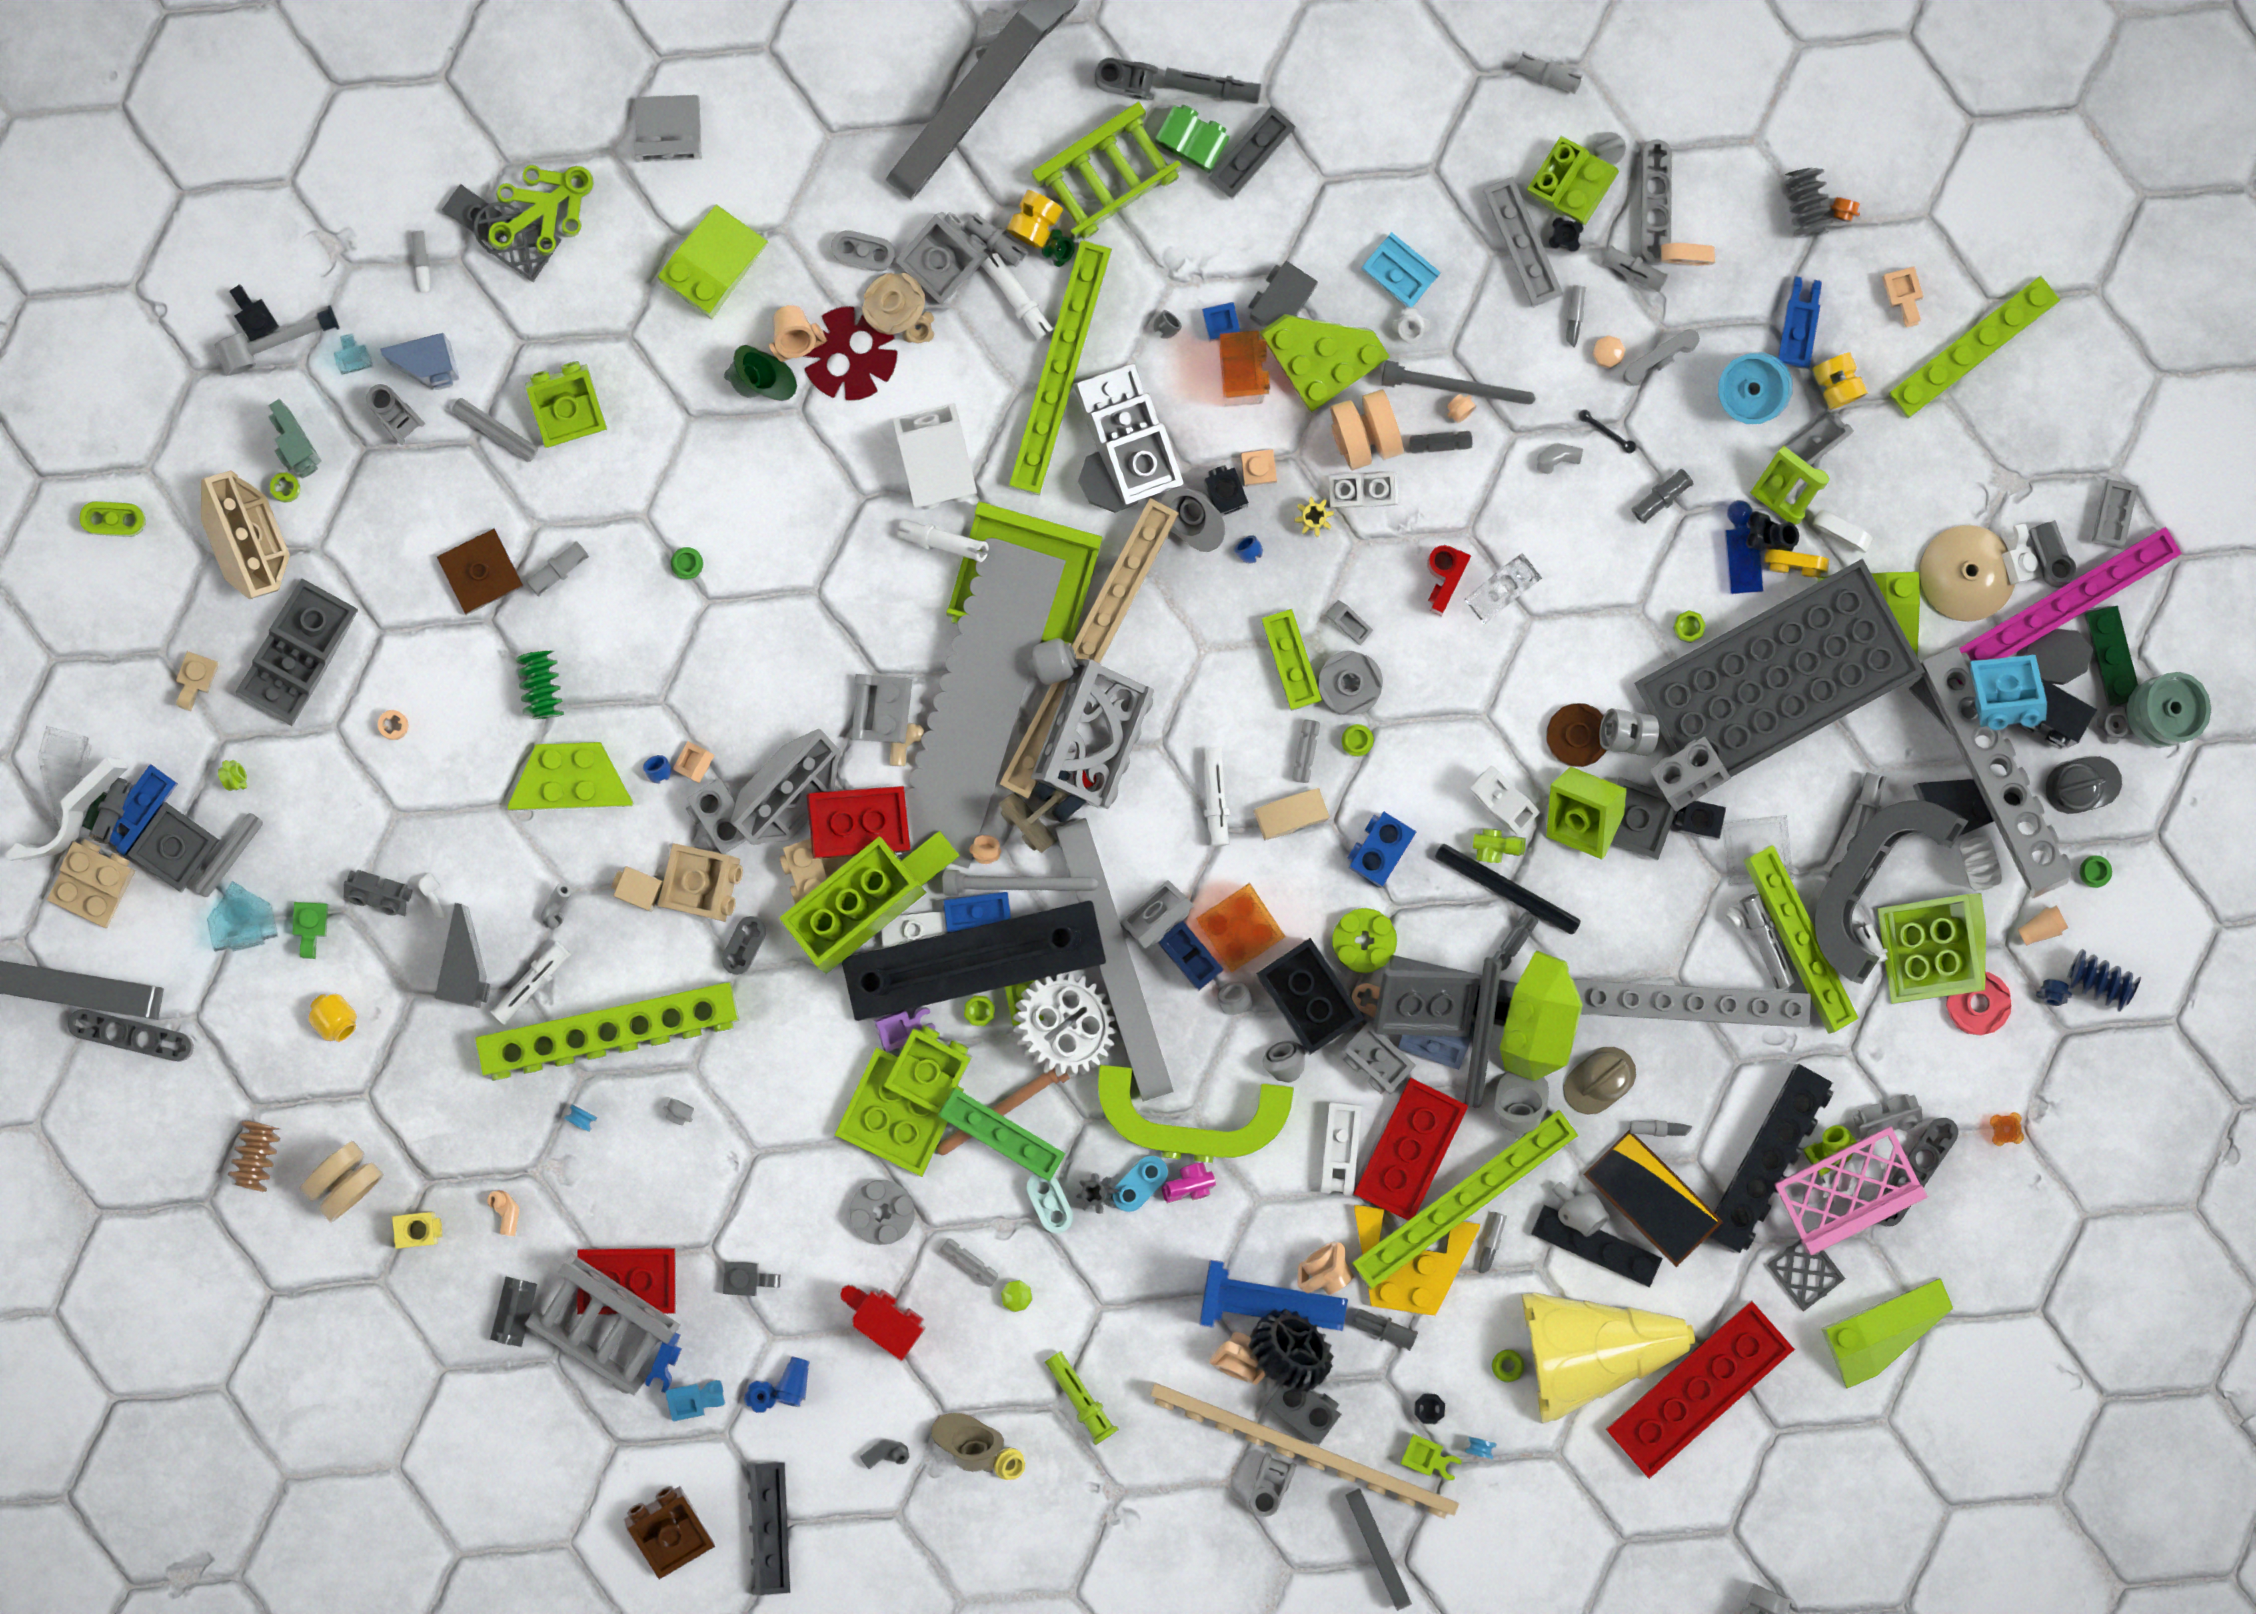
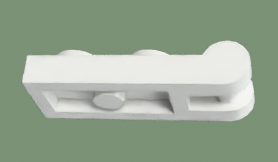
(1341, 1147)

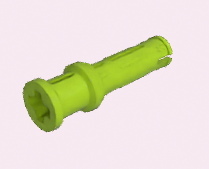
(1089, 1411)

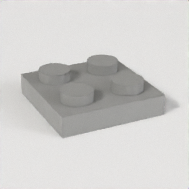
(1157, 914)

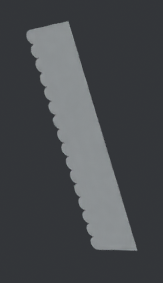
(980, 695)

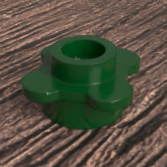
(1065, 248)

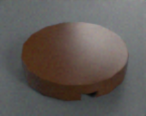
(1575, 735)

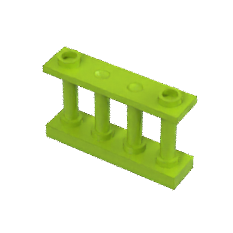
(1078, 157)

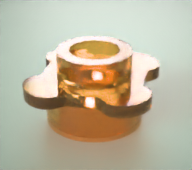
(2013, 1122)

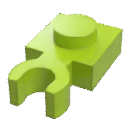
(1425, 1456)

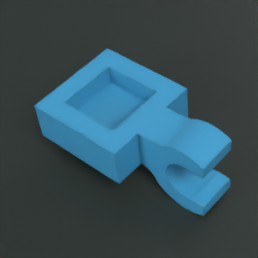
(690, 1401)

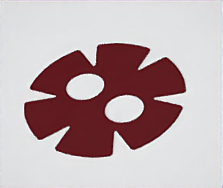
(857, 379)

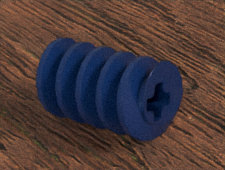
(2102, 980)

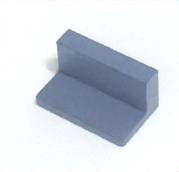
(1441, 1049)

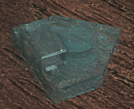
(241, 920)

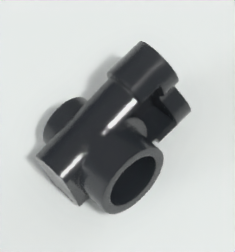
(1770, 535)

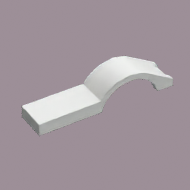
(73, 806)

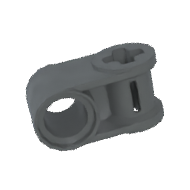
(1128, 78)

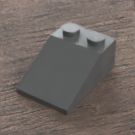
(462, 969)

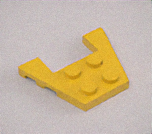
(1424, 1279)

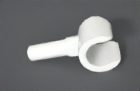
(427, 886)

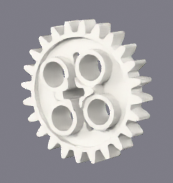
(1082, 1048)

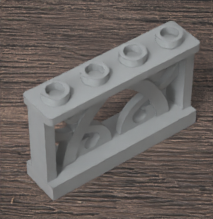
(1054, 753)

